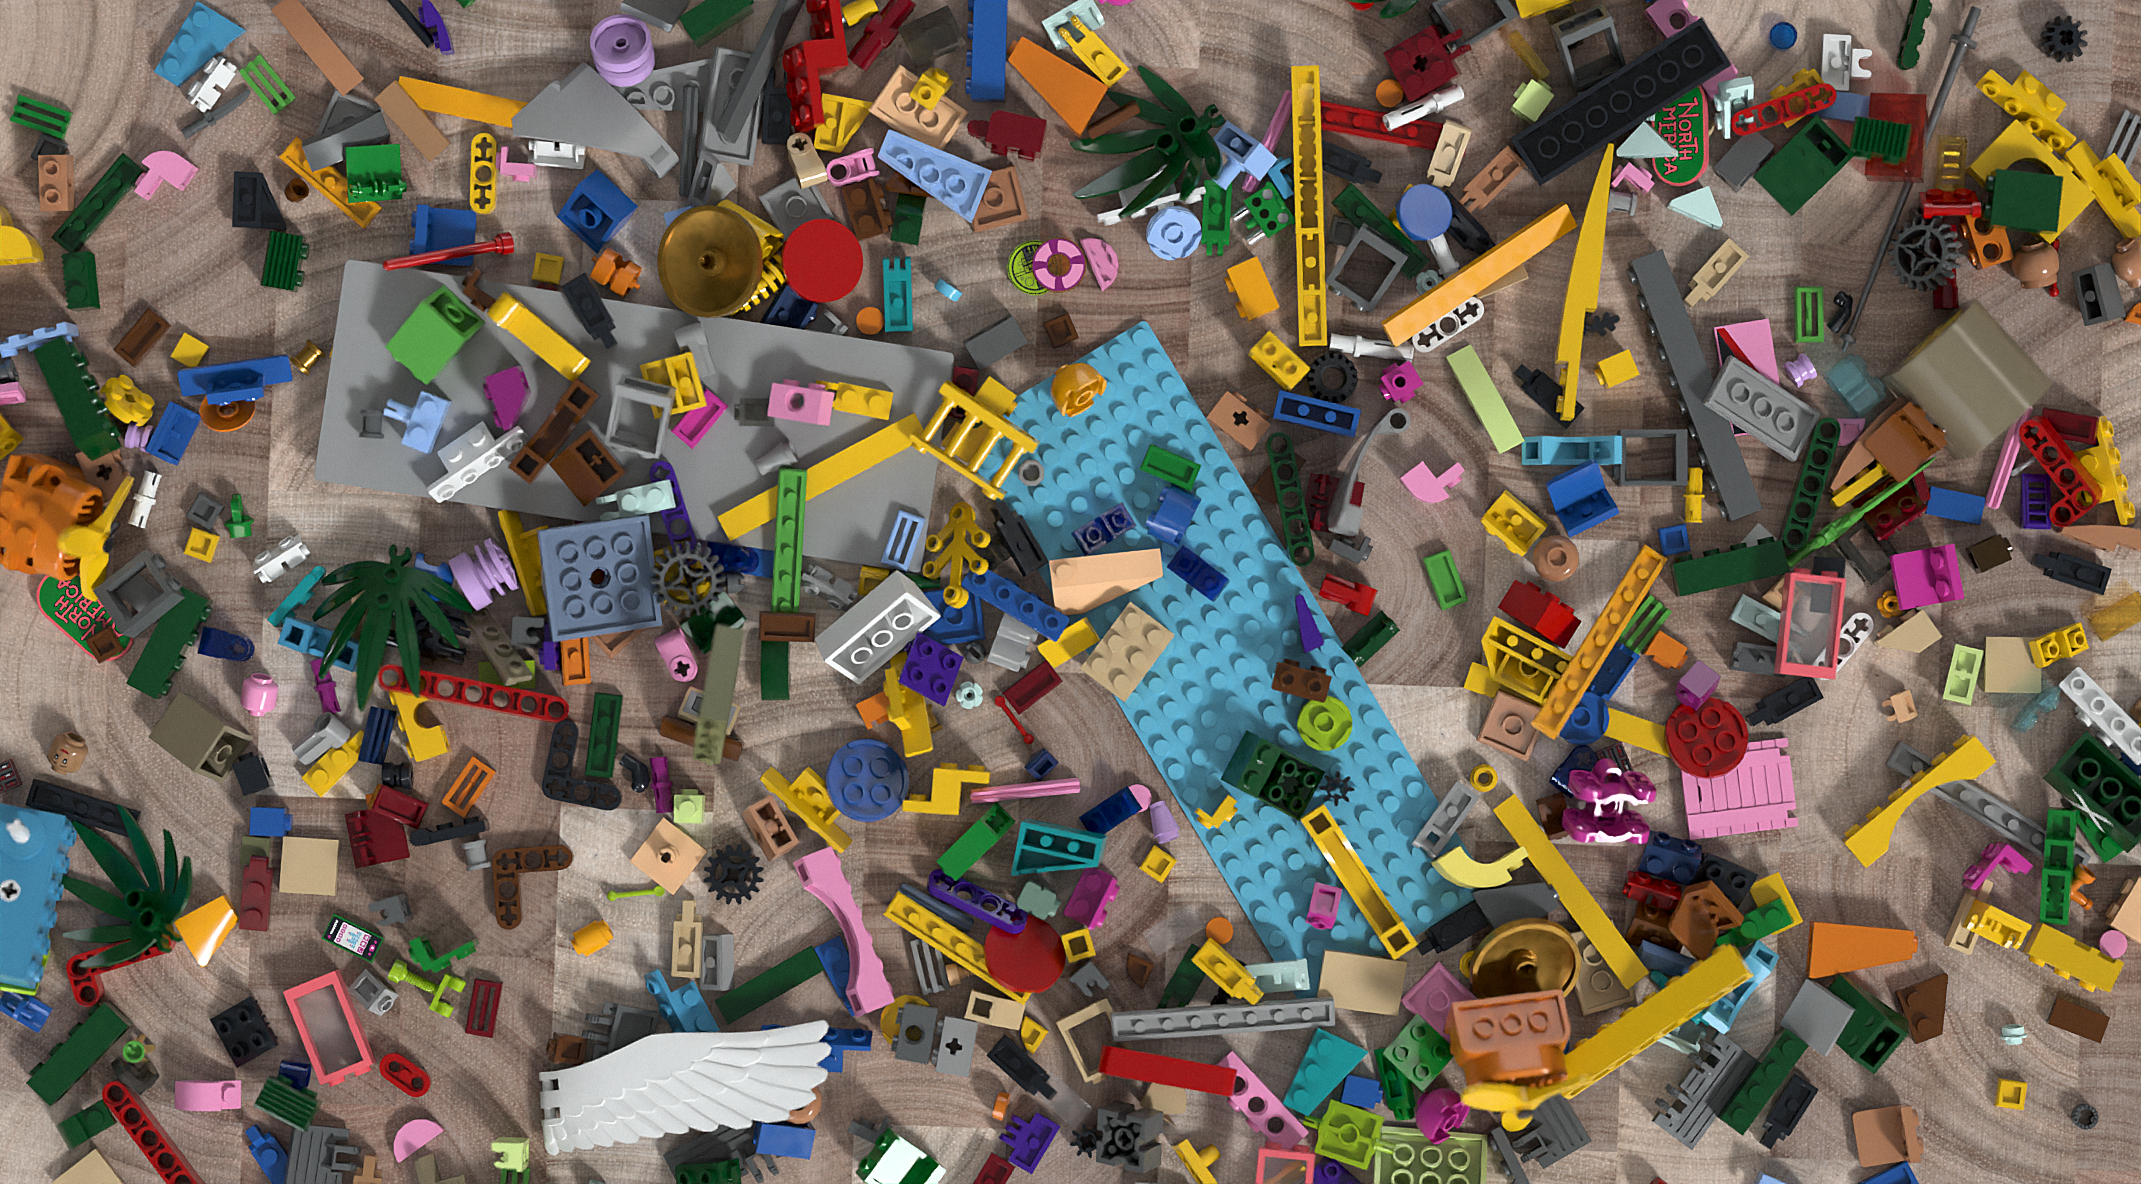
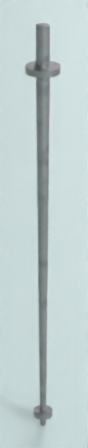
(1962, 42)

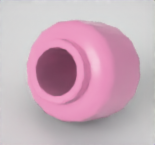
(259, 694)

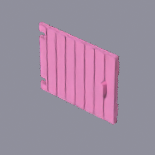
(1745, 799)

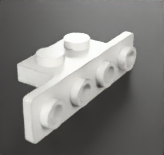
(1167, 199)
(472, 456)
(2102, 714)

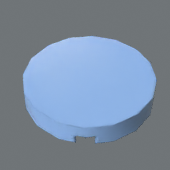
(1173, 232)

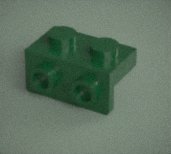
(703, 627)

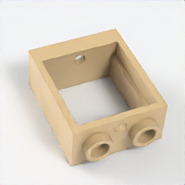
(1076, 1018)

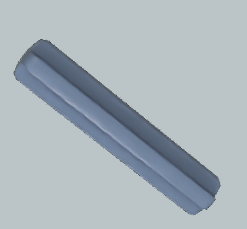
(942, 910)

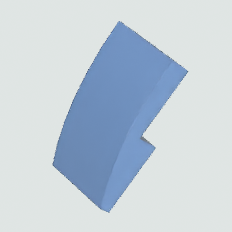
(1845, 108)

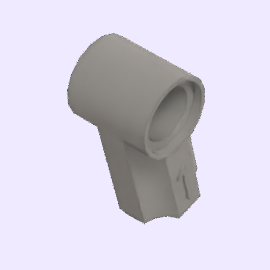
(694, 340)
(326, 733)

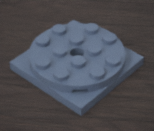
(621, 600)

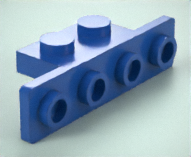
(235, 379)
(1017, 603)
(839, 1040)

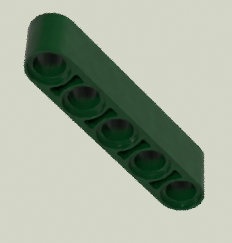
(1819, 473)
(1280, 488)

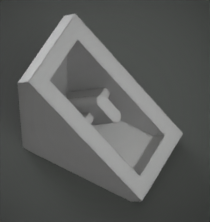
(710, 181)

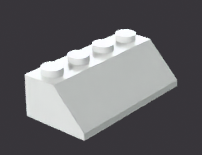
(876, 627)

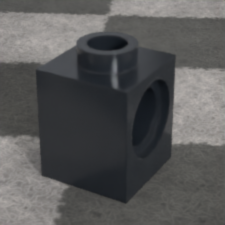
(252, 773)

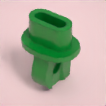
(239, 523)

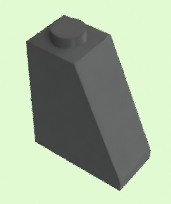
(1516, 902)

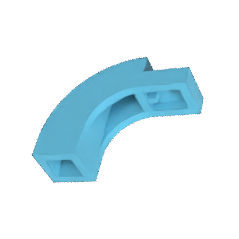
(1571, 450)
(1724, 1011)

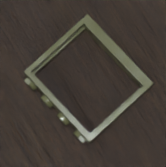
(718, 694)

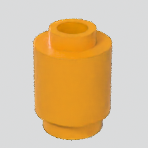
(592, 937)

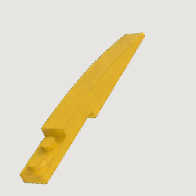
(1309, 205)
(1582, 285)

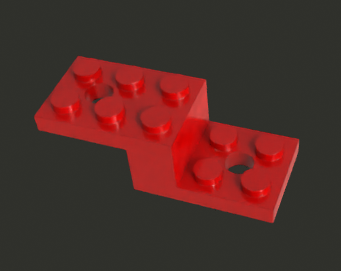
(814, 58)

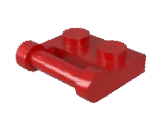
(1949, 203)

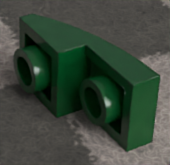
(775, 670)

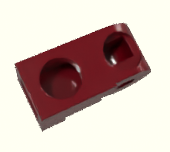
(966, 379)

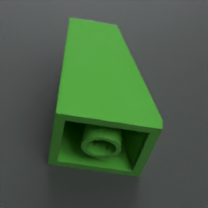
(434, 334)

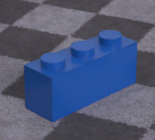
(1316, 414)

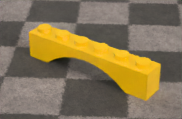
(1873, 836)
(1358, 881)

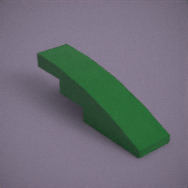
(2058, 866)

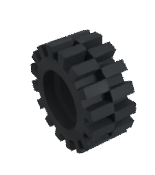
(1349, 378)

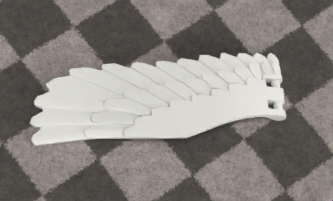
(683, 1083)

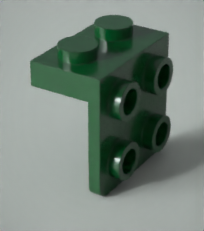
(718, 1172)

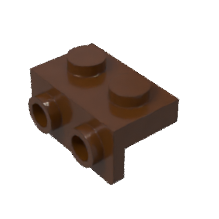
(1305, 683)

